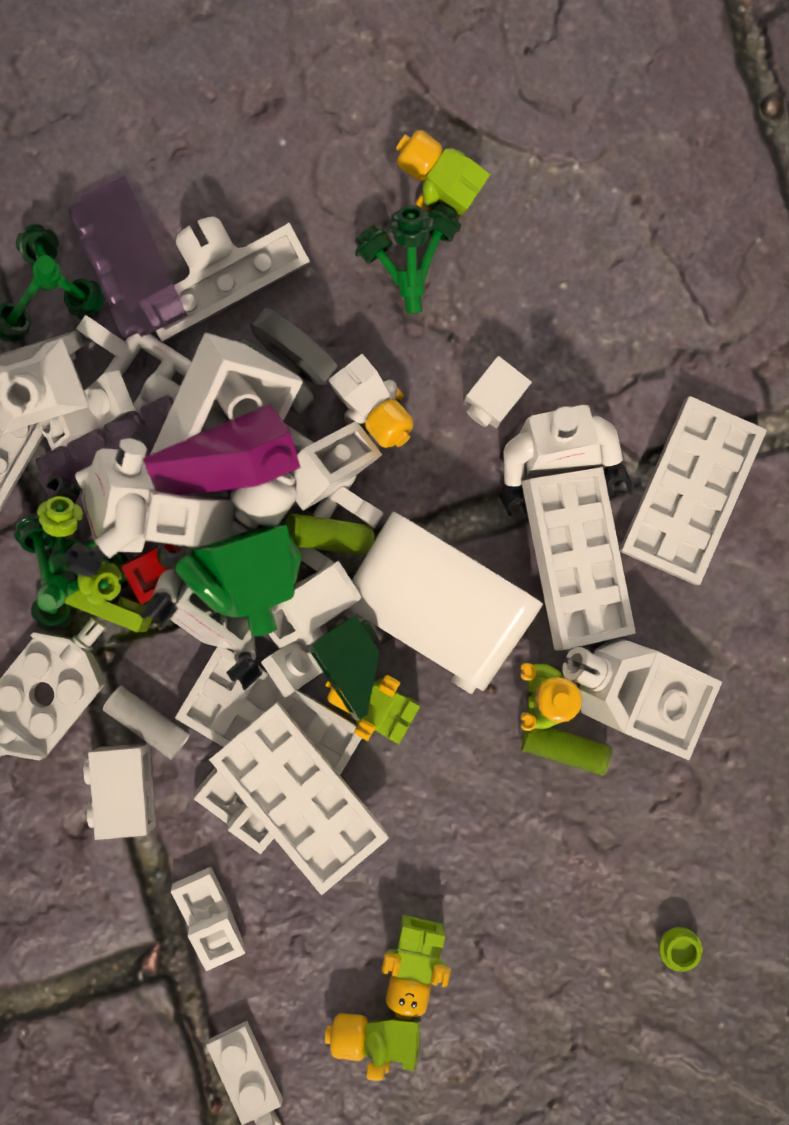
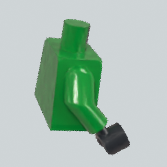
(241, 573)

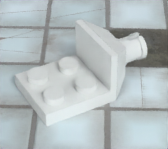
(40, 382)
(644, 693)

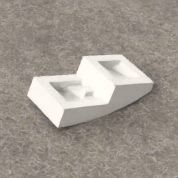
(226, 804)
(209, 918)

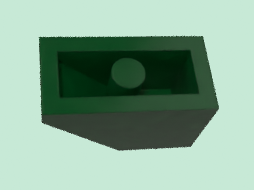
(349, 662)

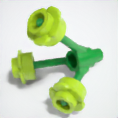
(60, 519)

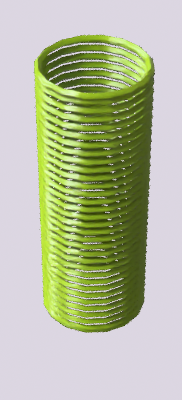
(341, 537)
(568, 751)

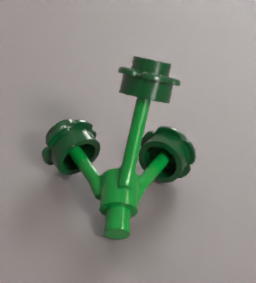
(410, 229)
(40, 250)
(50, 607)

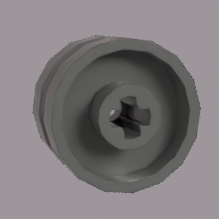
(293, 351)

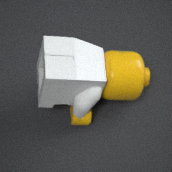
(372, 403)

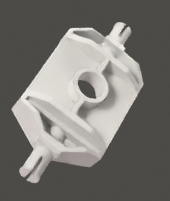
(72, 672)

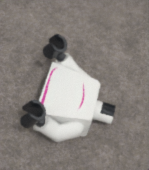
(561, 444)
(114, 500)
(178, 603)

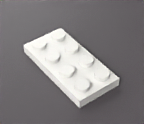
(692, 490)
(578, 558)
(224, 710)
(299, 798)

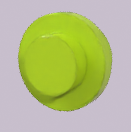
(680, 949)

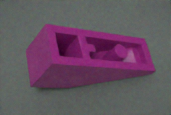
(226, 457)

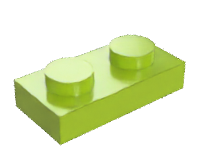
(121, 612)

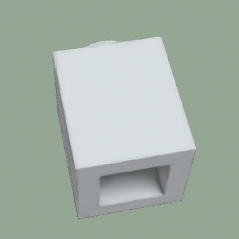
(496, 393)

